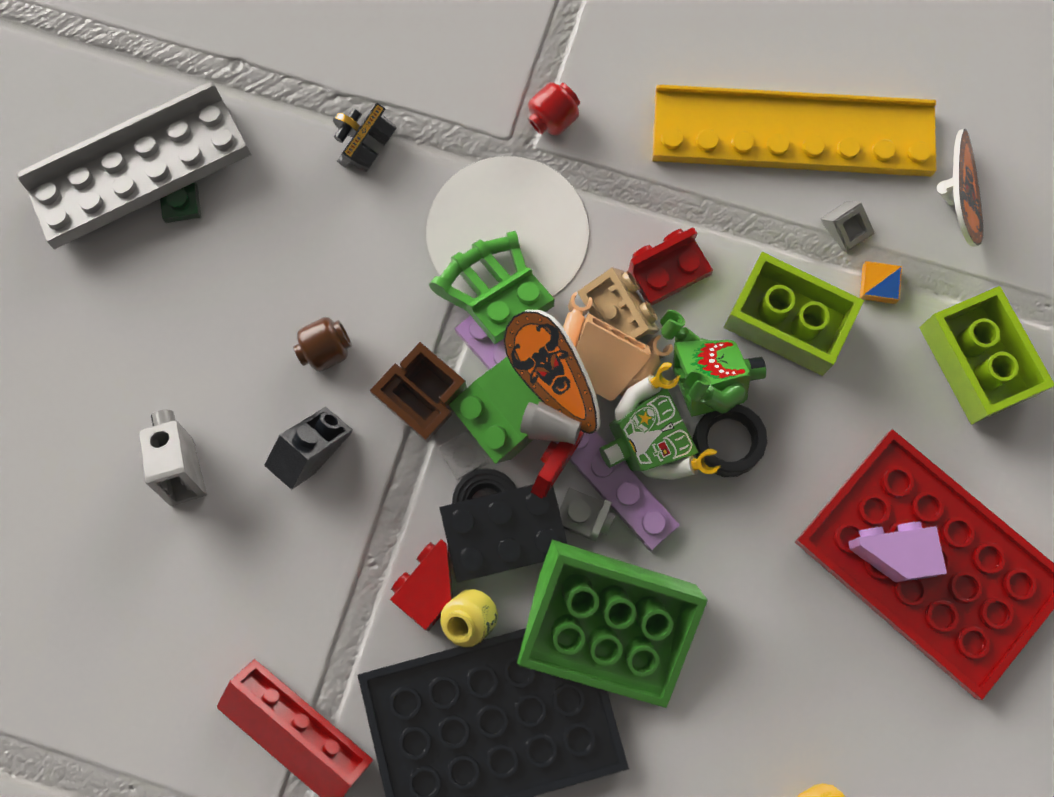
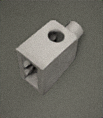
(171, 460)

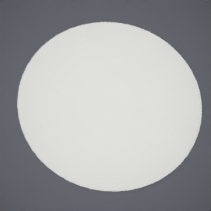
(506, 197)

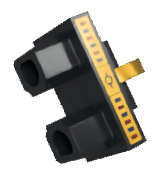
(374, 125)

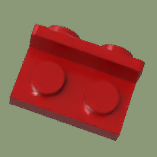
(669, 266)

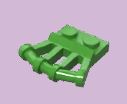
(499, 304)

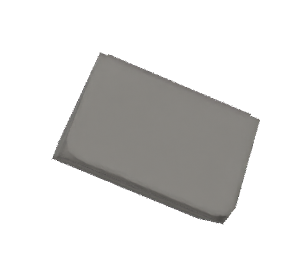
(848, 224)

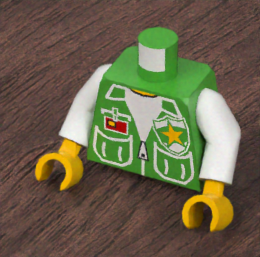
(652, 433)

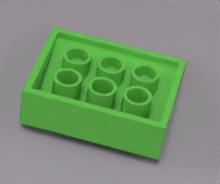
(610, 624)

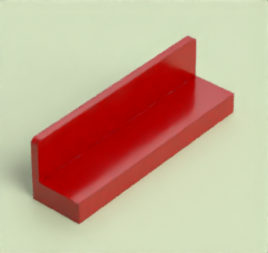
(293, 731)

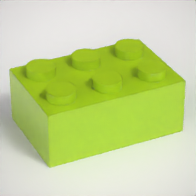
(793, 314)
(986, 355)

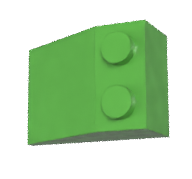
(494, 411)

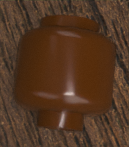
(322, 344)

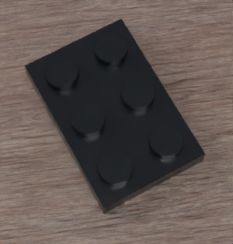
(501, 531)

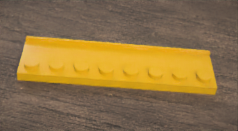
(794, 130)

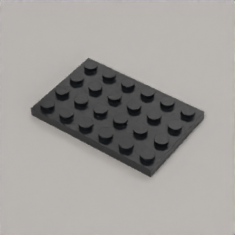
(486, 725)

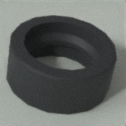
(758, 439)

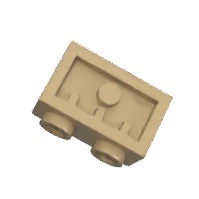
(619, 303)

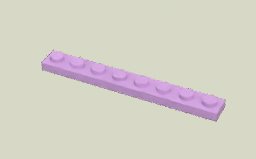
(617, 484)

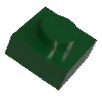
(181, 204)

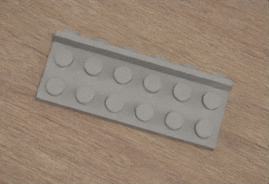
(133, 164)

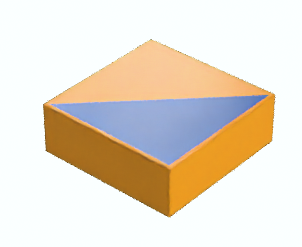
(880, 282)

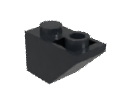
(306, 447)

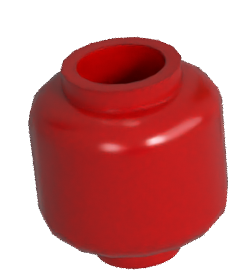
(553, 109)

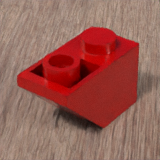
(427, 588)

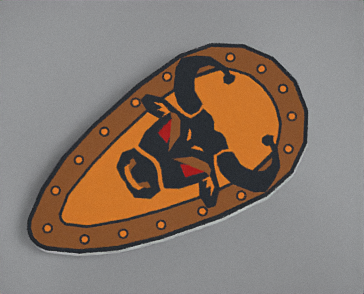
(964, 190)
(551, 366)

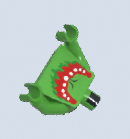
(710, 371)

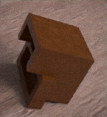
(420, 391)

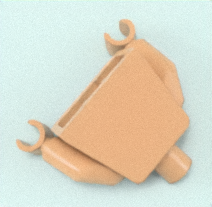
(609, 355)

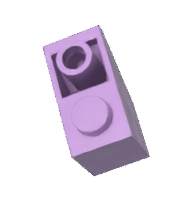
(902, 554)

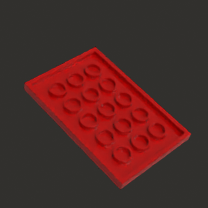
(994, 582)

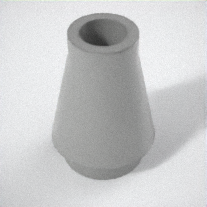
(548, 424)

